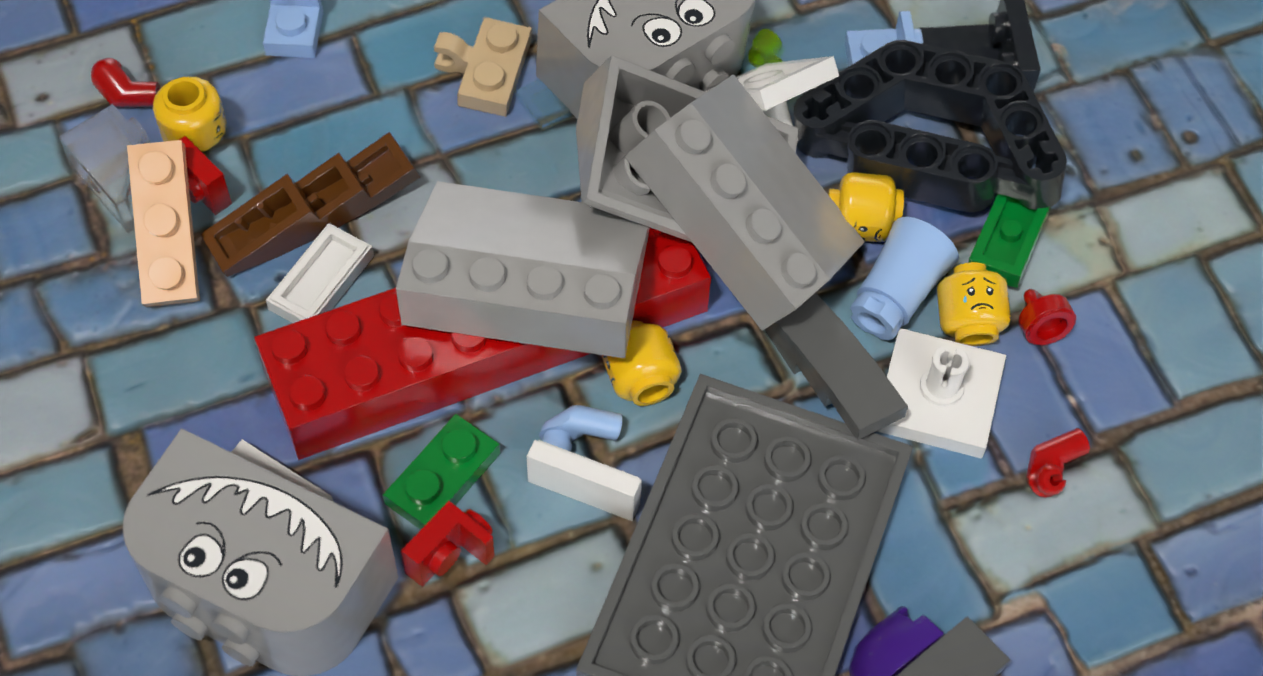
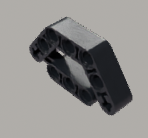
(850, 112)

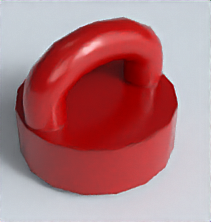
(1046, 317)

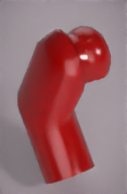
(118, 88)
(1048, 460)

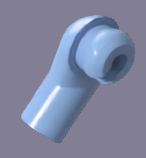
(578, 421)

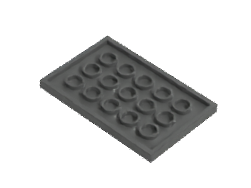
(748, 544)

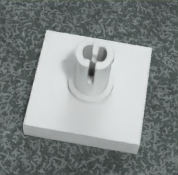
(780, 81)
(947, 392)

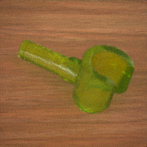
(765, 48)

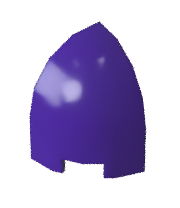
(893, 645)

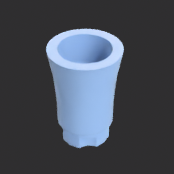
(902, 276)

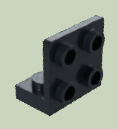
(1004, 38)

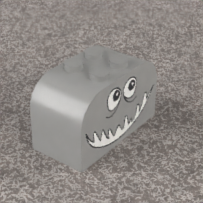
(676, 38)
(256, 559)

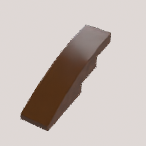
(297, 212)

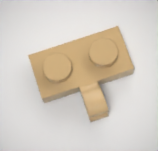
(489, 67)

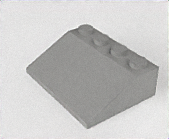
(617, 113)
(746, 201)
(522, 270)

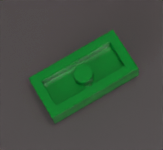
(1009, 238)
(442, 472)

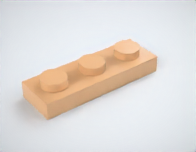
(163, 223)

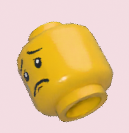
(191, 110)
(869, 204)
(973, 304)
(648, 368)

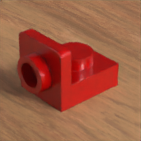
(205, 180)
(439, 543)

